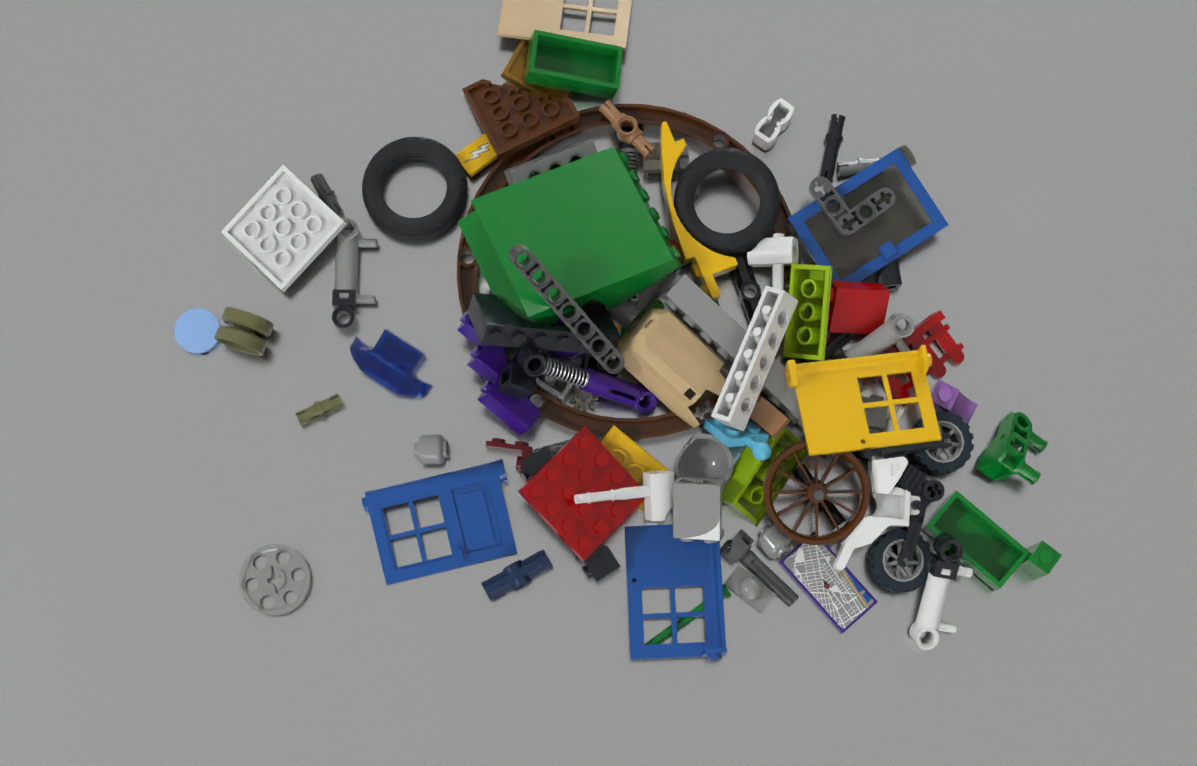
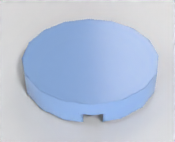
(196, 331)

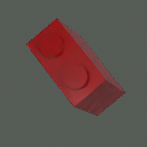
(857, 306)

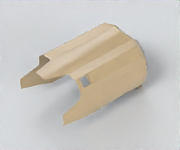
(671, 360)

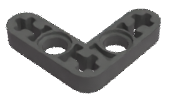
(844, 212)

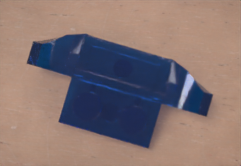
(391, 363)

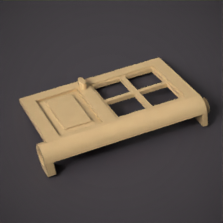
(522, 17)

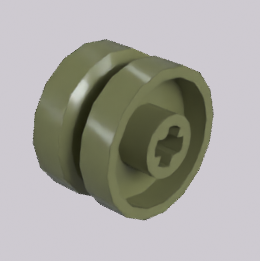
(244, 331)

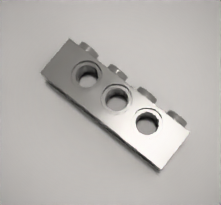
(543, 163)

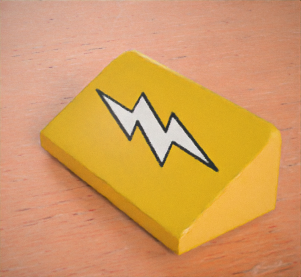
(476, 155)

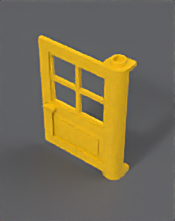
(834, 408)

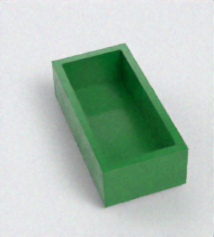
(573, 64)
(985, 544)

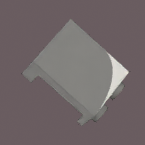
(698, 509)

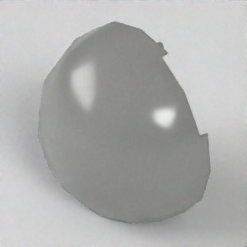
(704, 458)

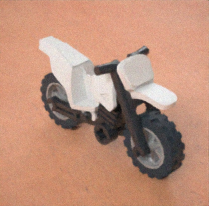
(903, 500)

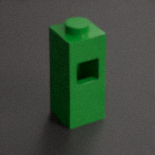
(1040, 560)

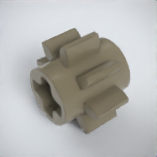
(583, 406)

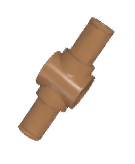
(619, 121)

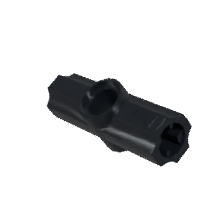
(745, 279)

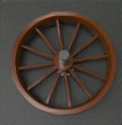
(815, 491)

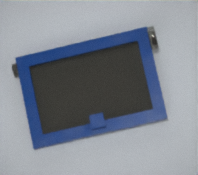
(883, 239)

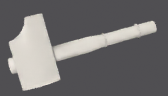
(775, 252)
(656, 490)

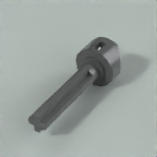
(739, 548)

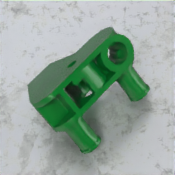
(1002, 455)

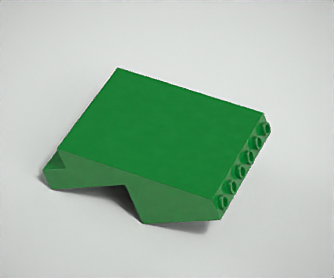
(582, 224)

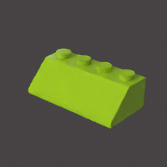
(808, 325)
(745, 486)

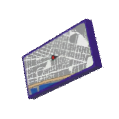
(833, 591)

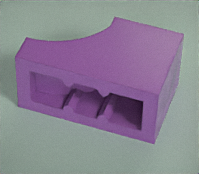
(950, 399)

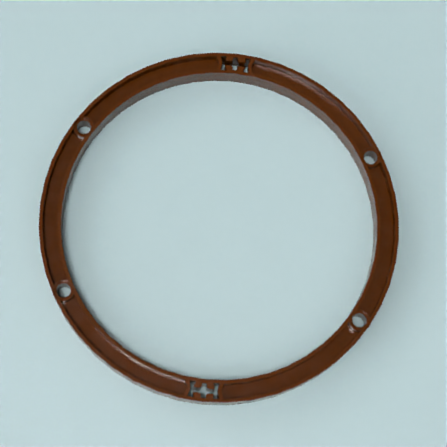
(593, 121)

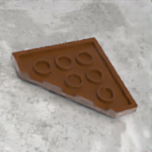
(517, 117)

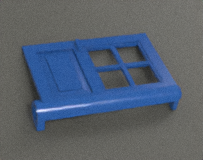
(471, 512)
(667, 562)

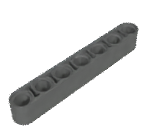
(559, 302)

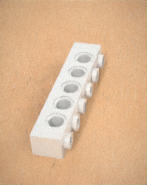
(754, 358)

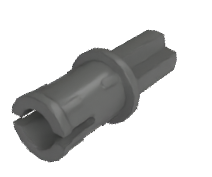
(325, 193)

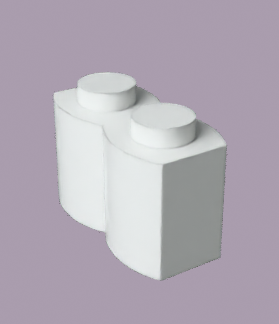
(774, 123)

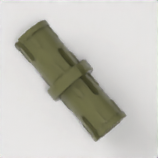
(319, 409)

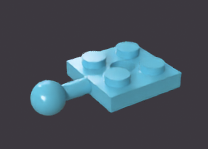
(752, 436)

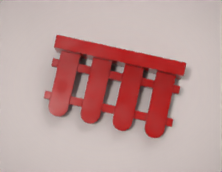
(944, 340)

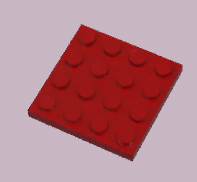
(575, 469)

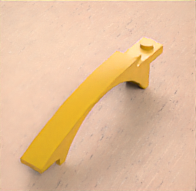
(705, 262)

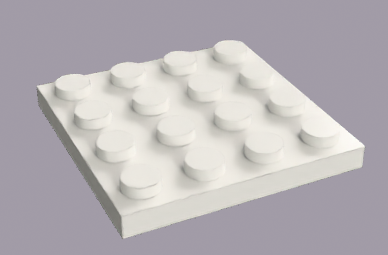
(283, 228)

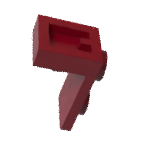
(518, 447)

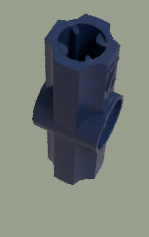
(517, 575)

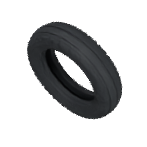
(403, 150)
(732, 160)

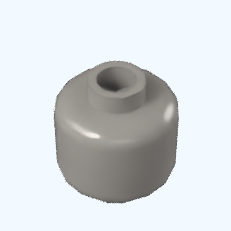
(431, 449)
(774, 542)

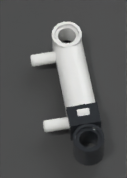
(942, 570)

